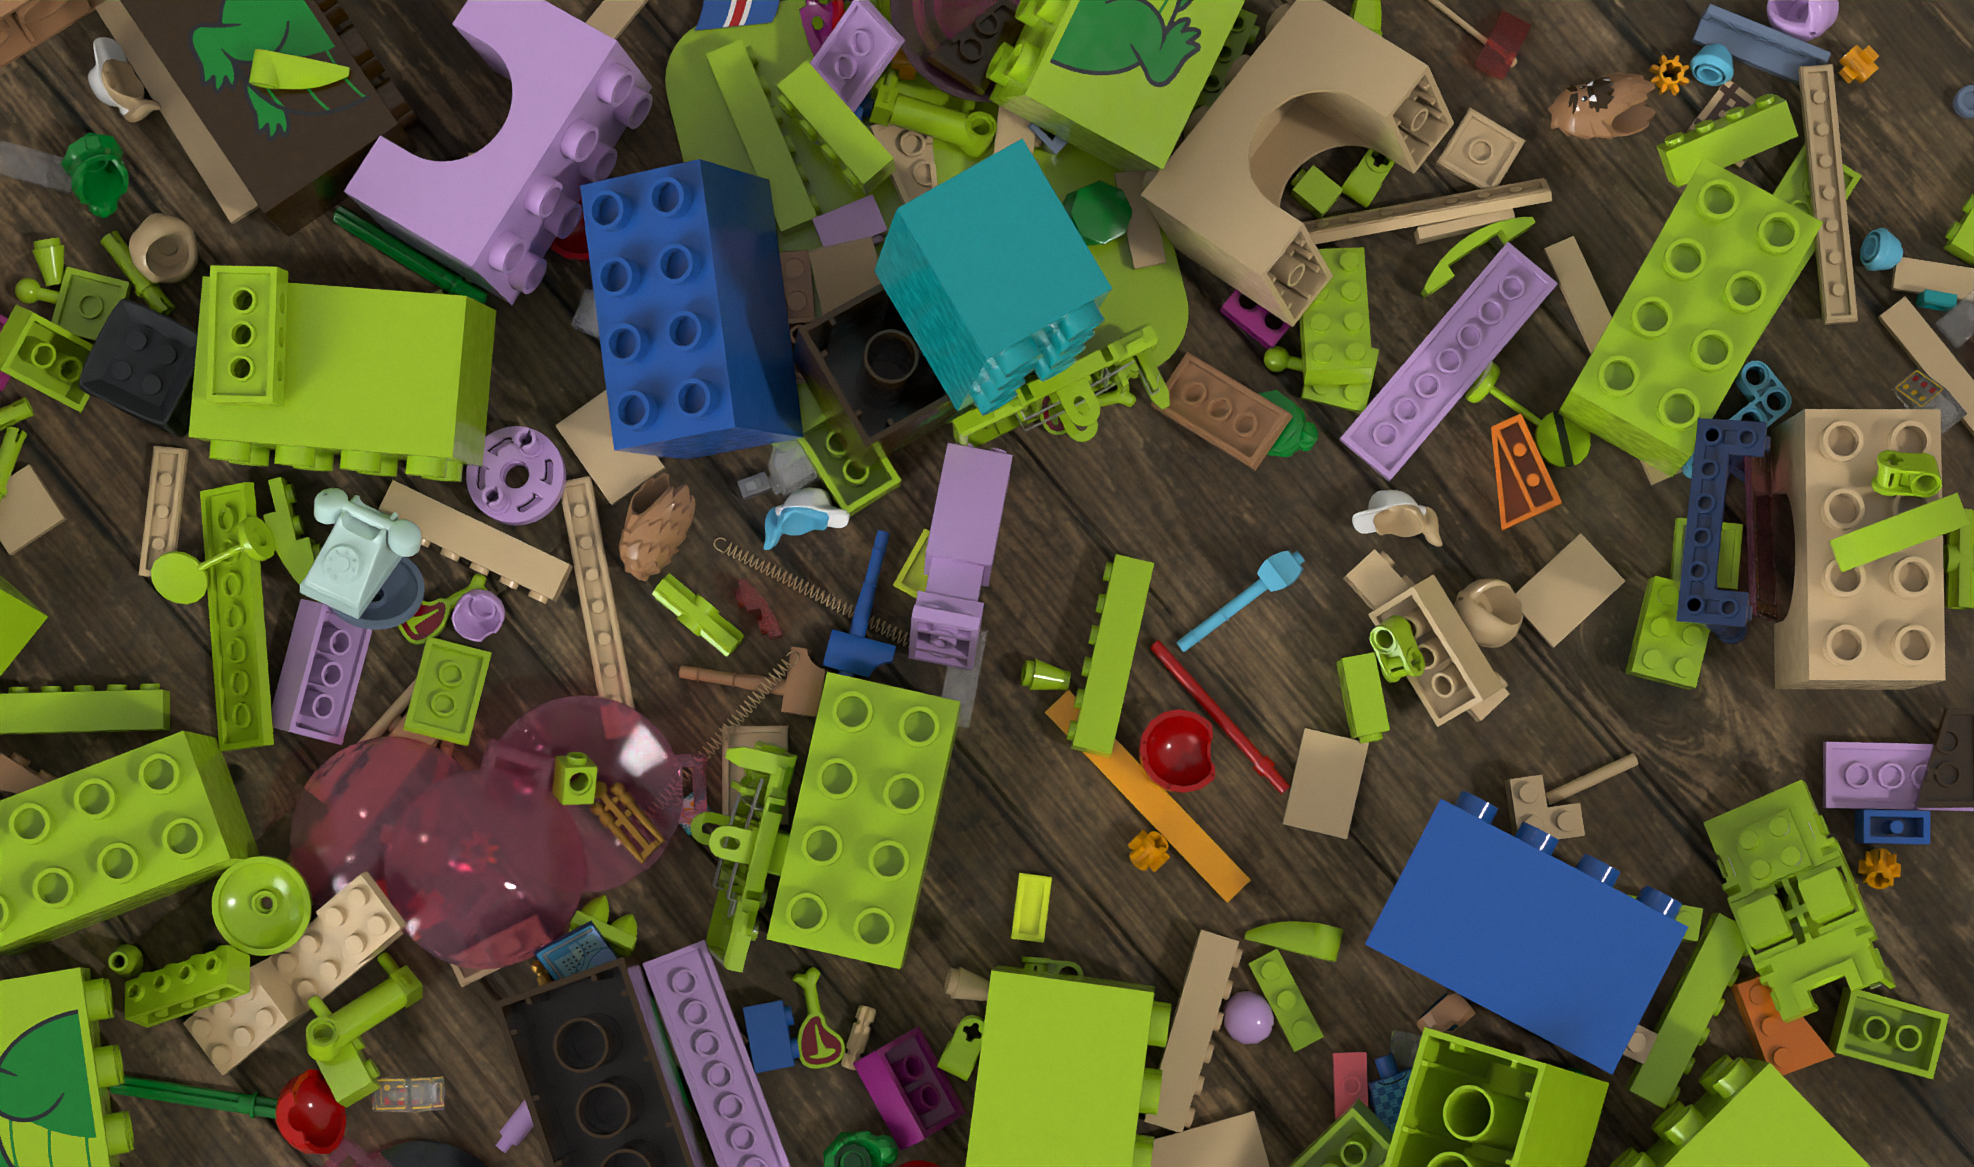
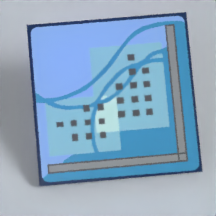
(575, 952)

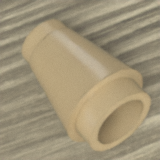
(966, 985)

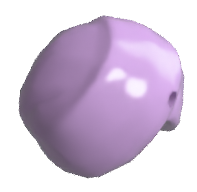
(1802, 17)

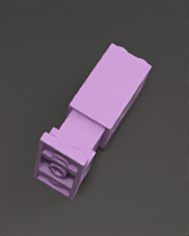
(959, 555)

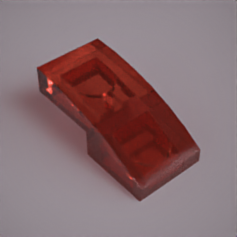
(1502, 45)

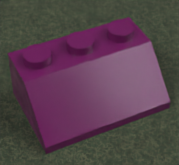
(909, 1088)

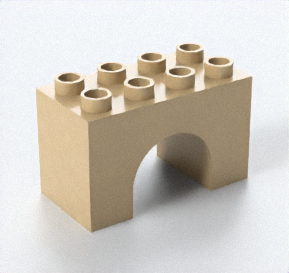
(1303, 91)
(1878, 620)

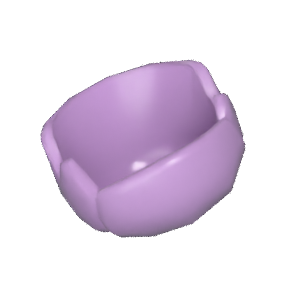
(478, 615)
(1248, 1017)

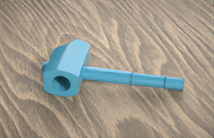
(1275, 574)

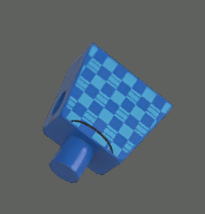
(1389, 1090)

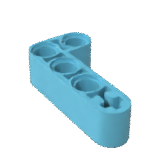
(1757, 396)

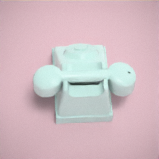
(357, 552)

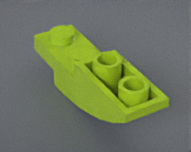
(286, 529)

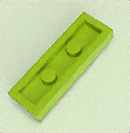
(1285, 1000)

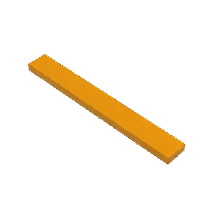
(1159, 809)

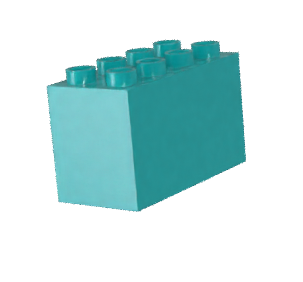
(992, 279)

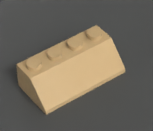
(1455, 667)

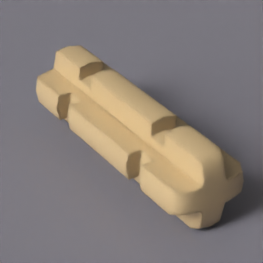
(858, 1036)

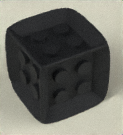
(144, 366)

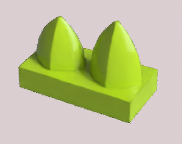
(620, 934)

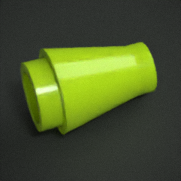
(50, 260)
(1043, 676)
(133, 960)

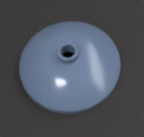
(396, 600)

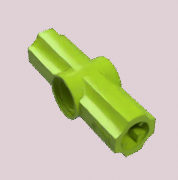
(1959, 566)
(698, 615)

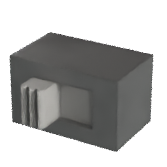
(754, 485)

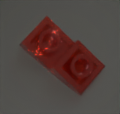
(750, 598)

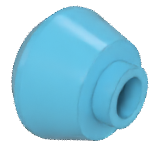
(1712, 65)
(1880, 250)

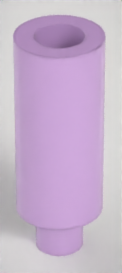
(515, 1128)

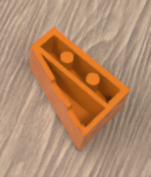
(1520, 474)
(1782, 1044)

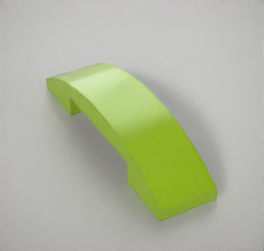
(1506, 230)
(1899, 532)

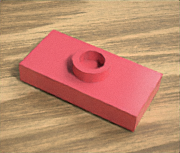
(1349, 1080)

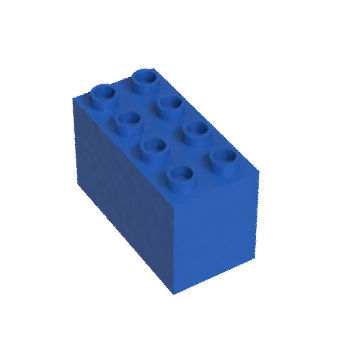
(691, 311)
(1529, 931)

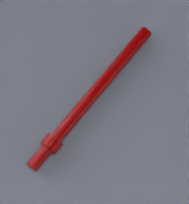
(1262, 764)

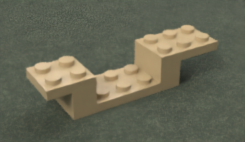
(334, 947)

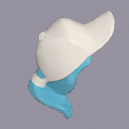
(802, 512)

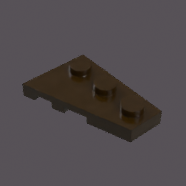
(972, 49)
(1950, 768)

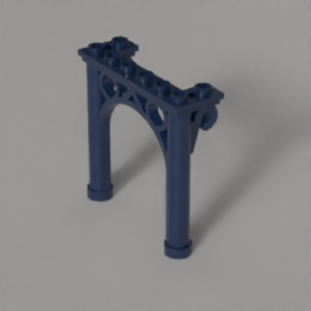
(1717, 452)

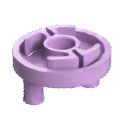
(527, 450)

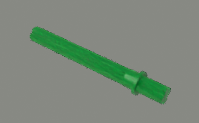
(406, 255)
(249, 1104)

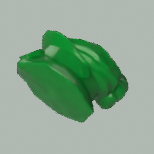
(97, 172)
(1098, 212)
(1298, 432)
(861, 1150)

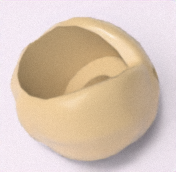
(164, 249)
(1490, 611)

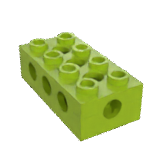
(226, 329)

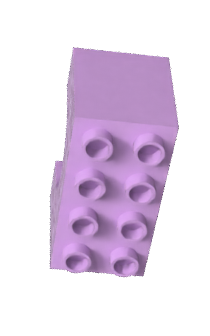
(512, 198)

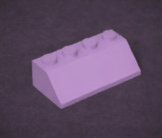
(319, 674)

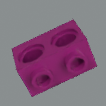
(1253, 321)

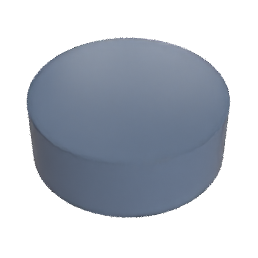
(1964, 102)

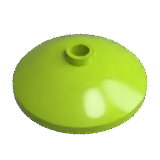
(243, 916)

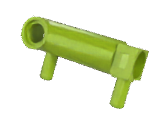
(965, 127)
(363, 1013)

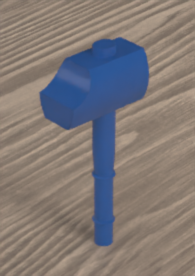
(853, 652)

